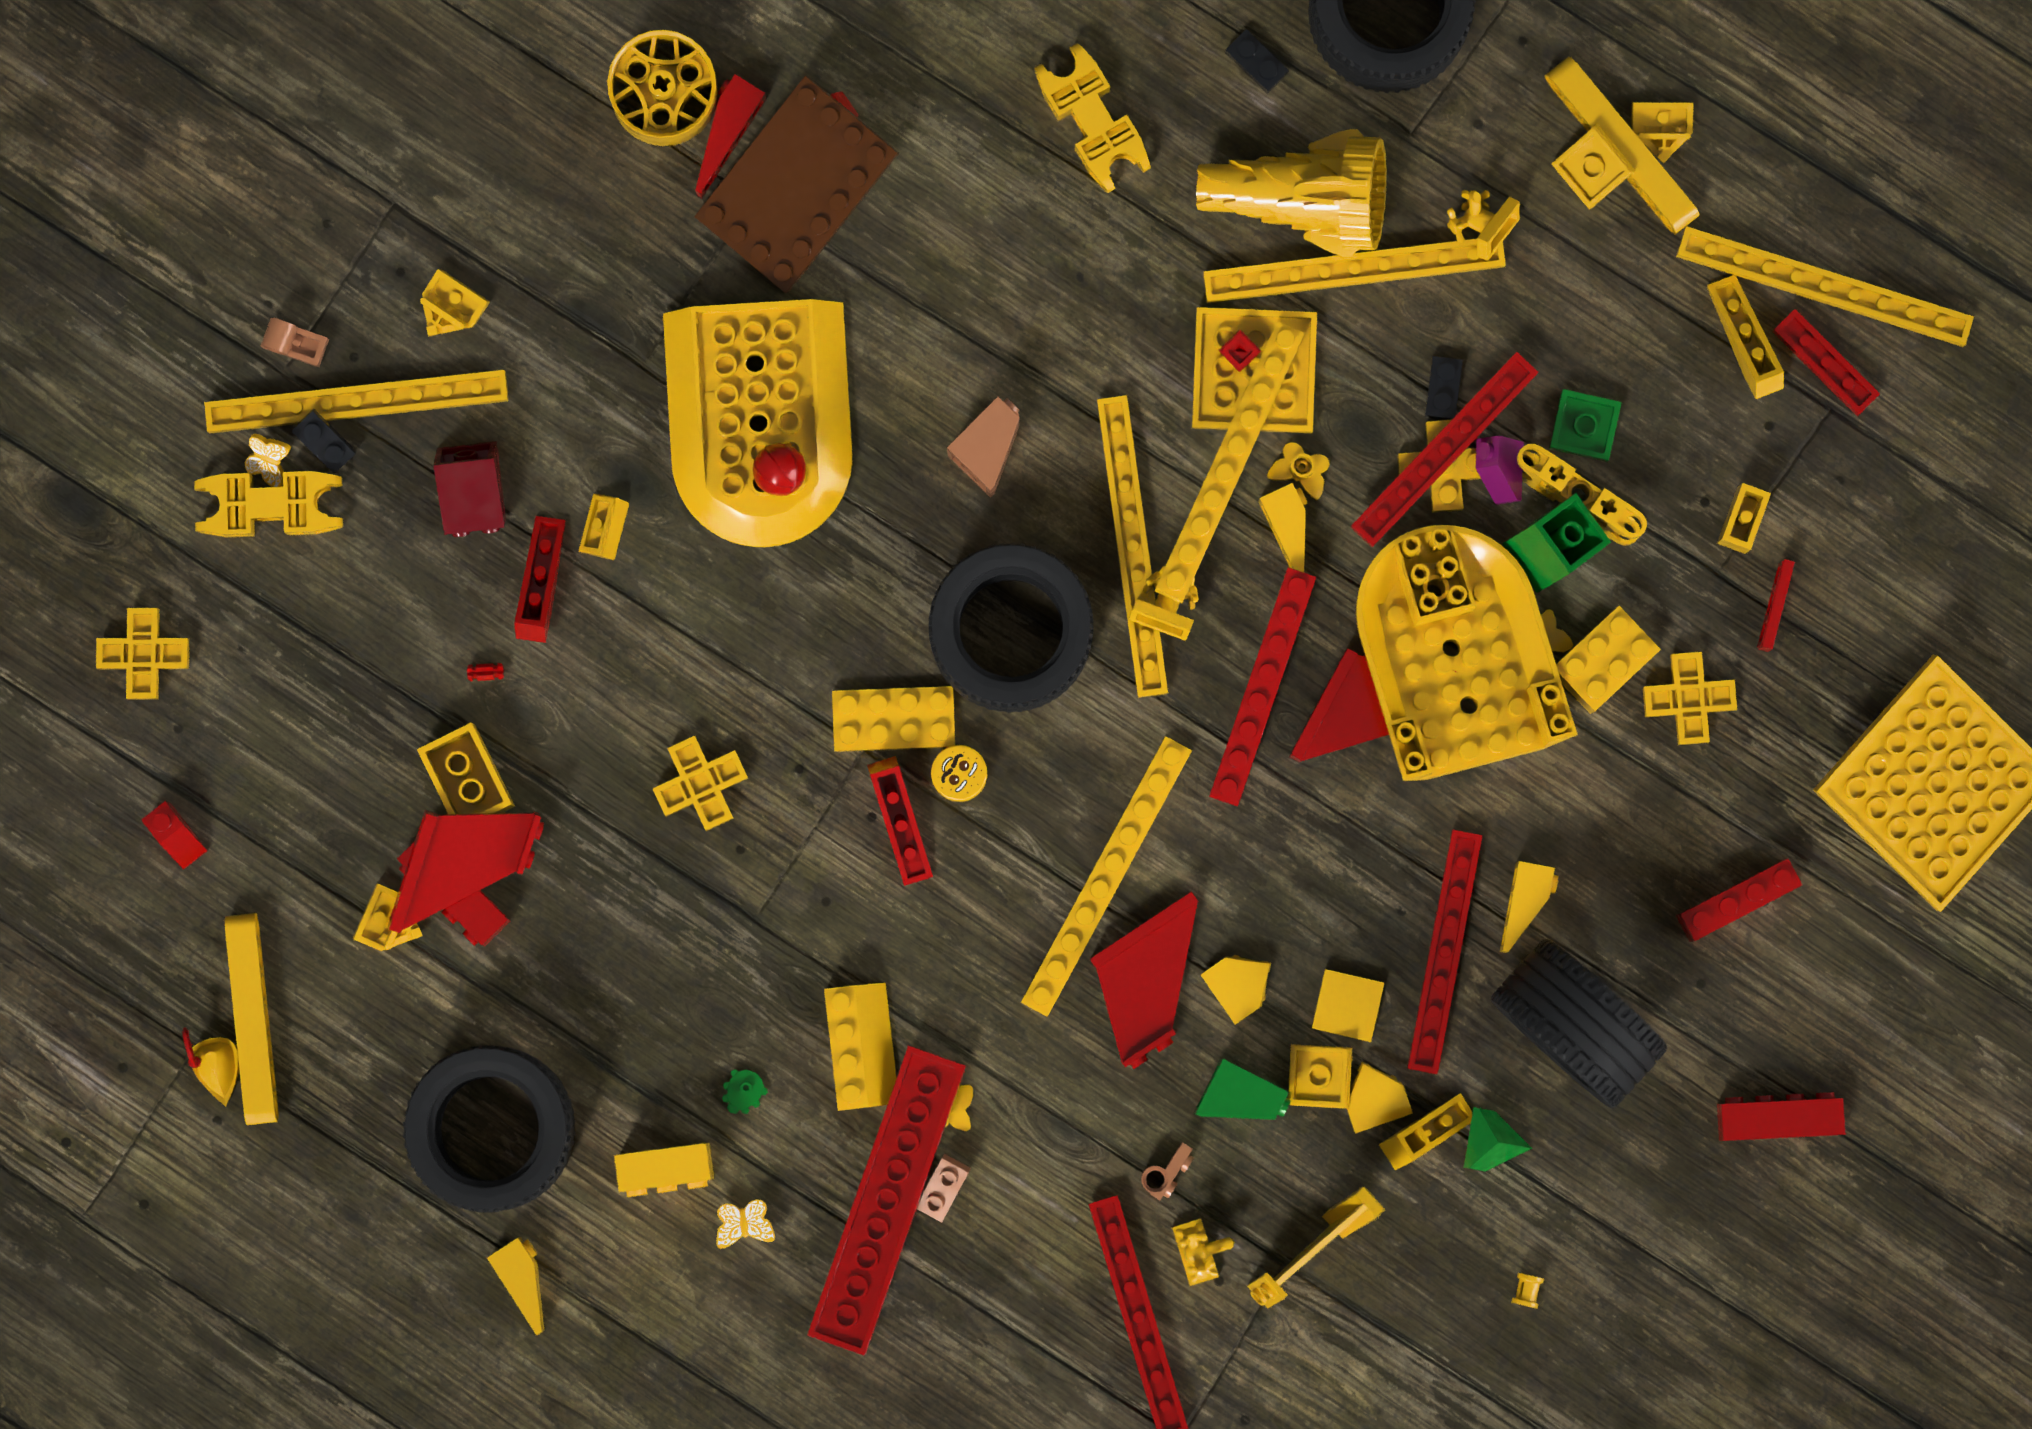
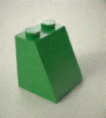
(1557, 543)
(1241, 1094)

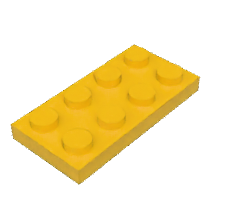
(893, 719)

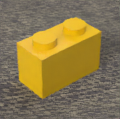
(1744, 518)

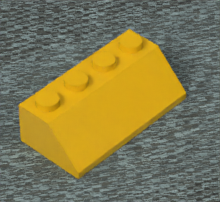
(861, 1045)

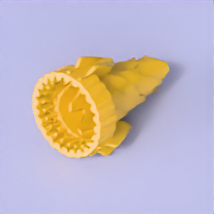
(1329, 193)

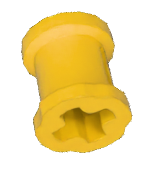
(1527, 1290)

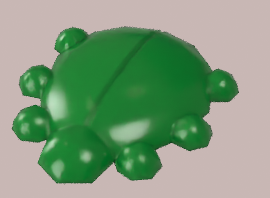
(743, 1091)

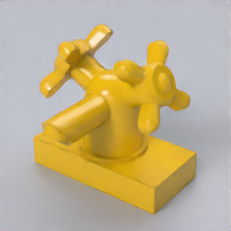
(1477, 216)
(1163, 614)
(1197, 1251)

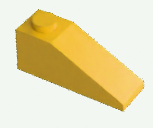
(1286, 518)
(1528, 895)
(1427, 1132)
(520, 1276)

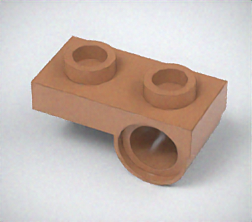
(294, 342)
(1179, 1161)
(943, 1187)

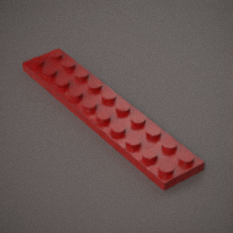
(886, 1200)

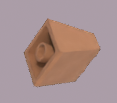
(986, 444)

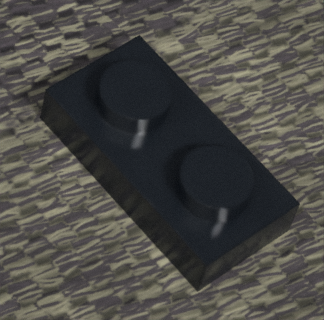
(1256, 61)
(1443, 388)
(323, 441)

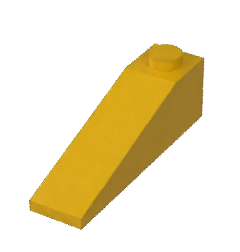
(1747, 337)

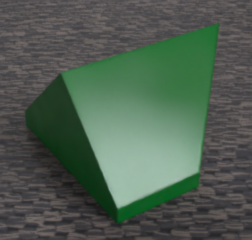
(1491, 1141)

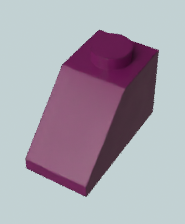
(1499, 468)

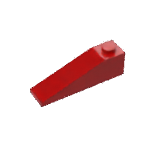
(734, 113)
(539, 580)
(899, 820)

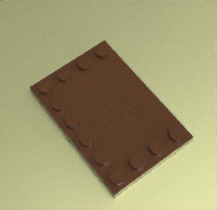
(796, 184)

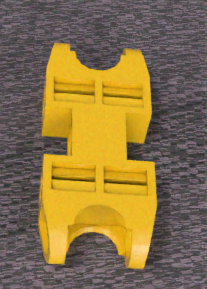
(1080, 97)
(1596, 499)
(244, 504)

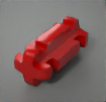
(485, 672)

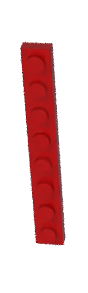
(1444, 449)
(1262, 686)
(1444, 952)
(1137, 1314)

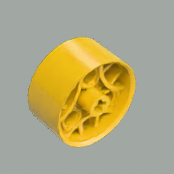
(662, 73)

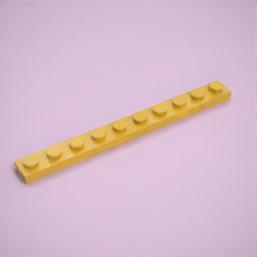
(1347, 271)
(1825, 286)
(357, 401)
(1229, 462)
(1131, 541)
(1106, 876)

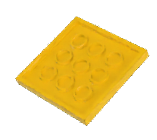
(1221, 386)

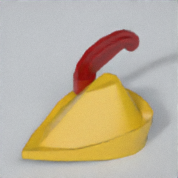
(214, 1065)

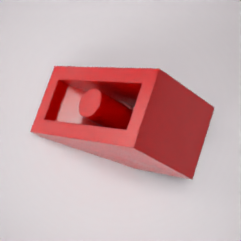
(174, 834)

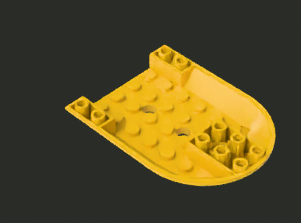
(798, 393)
(1500, 659)

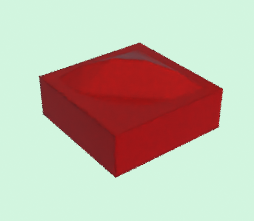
(1239, 350)

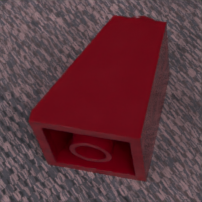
(470, 488)

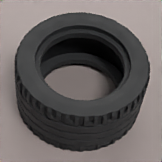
(1382, 67)
(1003, 564)
(1579, 1023)
(425, 1118)

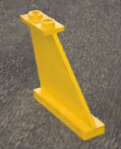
(1343, 1220)

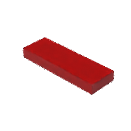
(1775, 605)

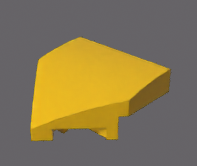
(1662, 125)
(450, 304)
(374, 923)
(1238, 985)
(1376, 1099)

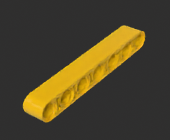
(1650, 177)
(251, 1019)

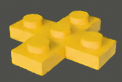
(1447, 489)
(142, 653)
(1689, 698)
(700, 783)

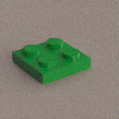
(1585, 425)

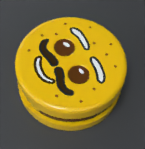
(959, 773)

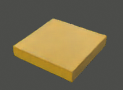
(1593, 167)
(1347, 1005)
(1320, 1076)

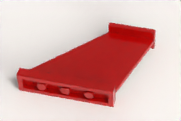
(1345, 712)
(459, 857)
(1144, 980)

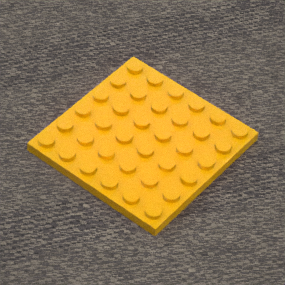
(1933, 783)

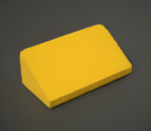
(603, 526)

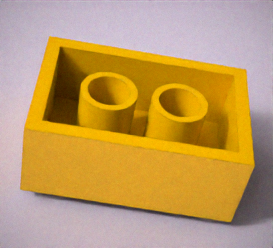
(1605, 659)
(465, 773)
(664, 1169)

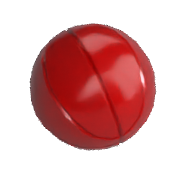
(779, 469)

